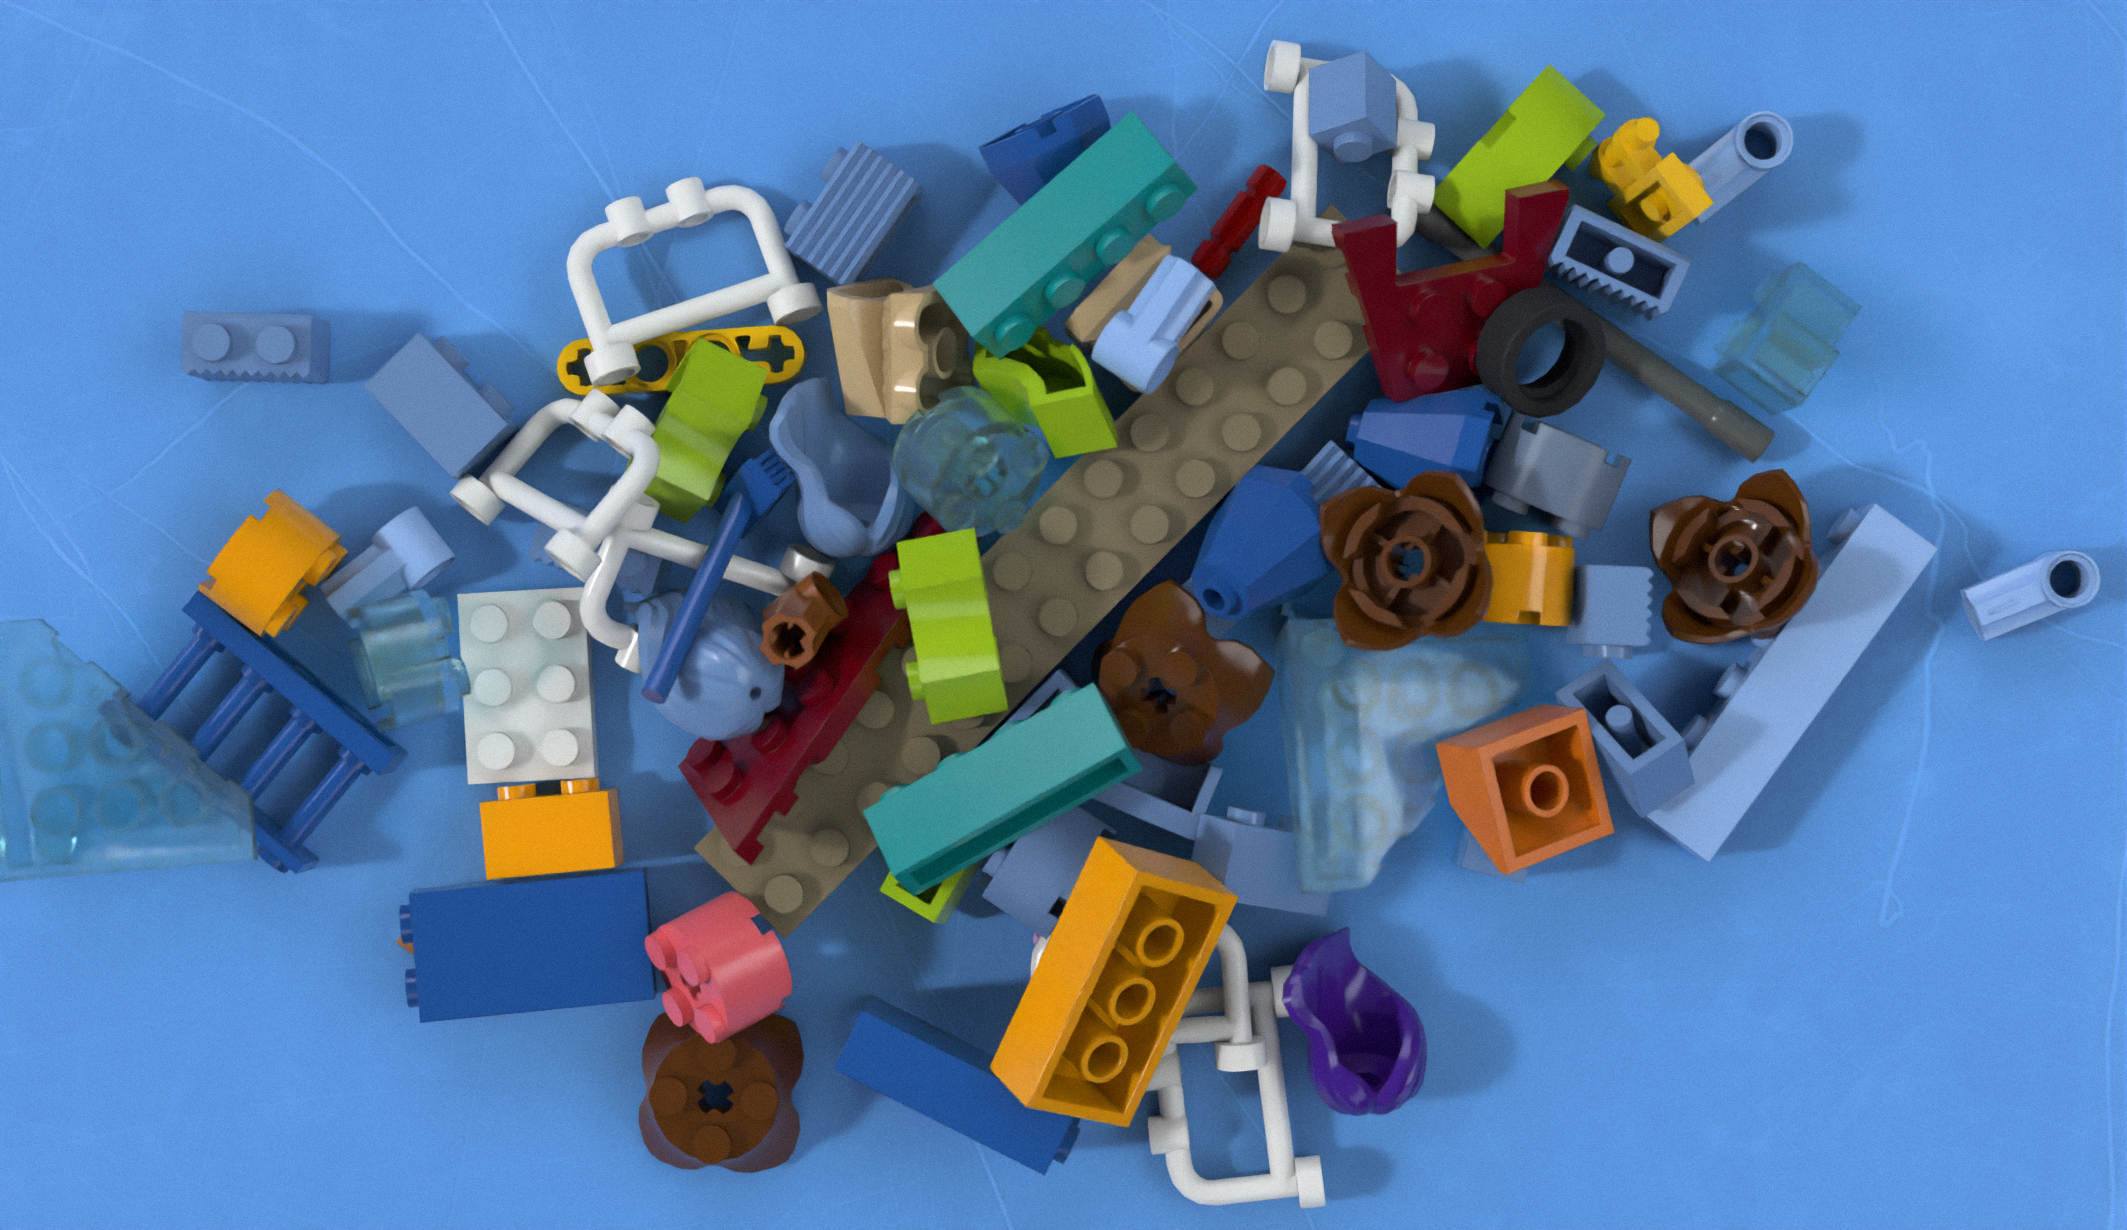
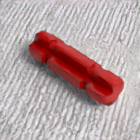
(1237, 222)

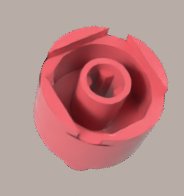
(719, 968)

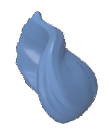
(844, 475)
(719, 670)

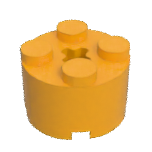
(271, 564)
(1531, 578)

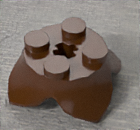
(1367, 539)
(1705, 540)
(1213, 679)
(762, 1070)

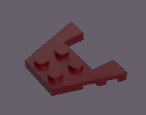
(1429, 320)

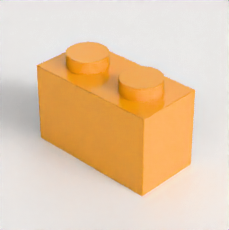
(551, 831)

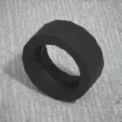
(1570, 375)

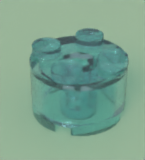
(969, 462)
(406, 659)

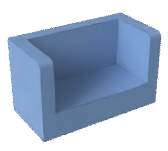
(1165, 793)

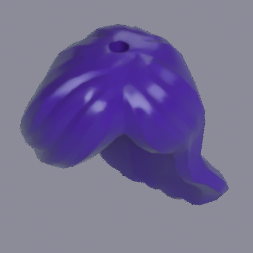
(1360, 1032)

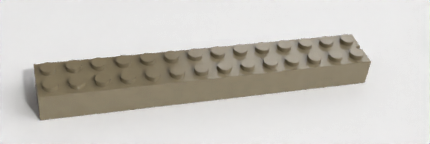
(1075, 558)

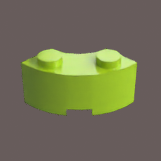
(1524, 147)
(1051, 390)
(709, 409)
(950, 625)

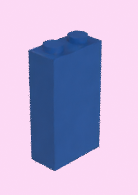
(528, 944)
(951, 1085)

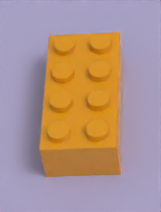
(1112, 983)

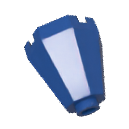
(1037, 152)
(1427, 435)
(1261, 546)

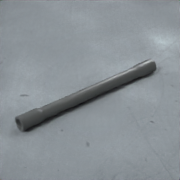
(1716, 415)

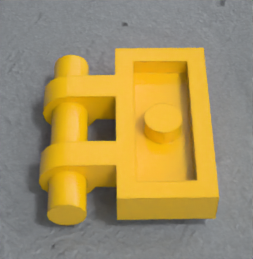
(1650, 192)

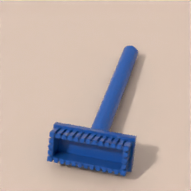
(742, 505)

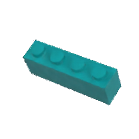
(1065, 236)
(1001, 789)

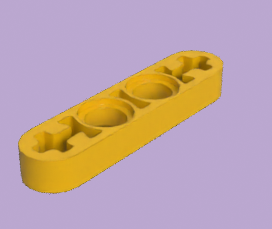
(676, 346)

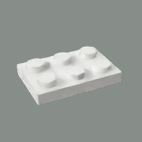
(529, 686)

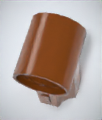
(801, 620)

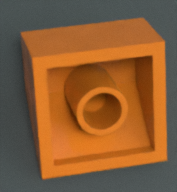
(1527, 785)

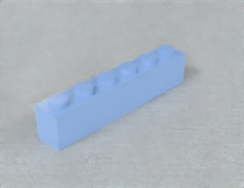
(1790, 677)

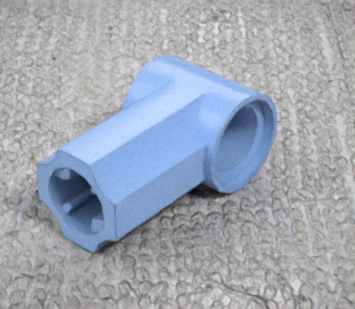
(1728, 166)
(1144, 340)
(402, 558)
(2027, 594)

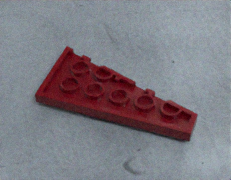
(756, 774)

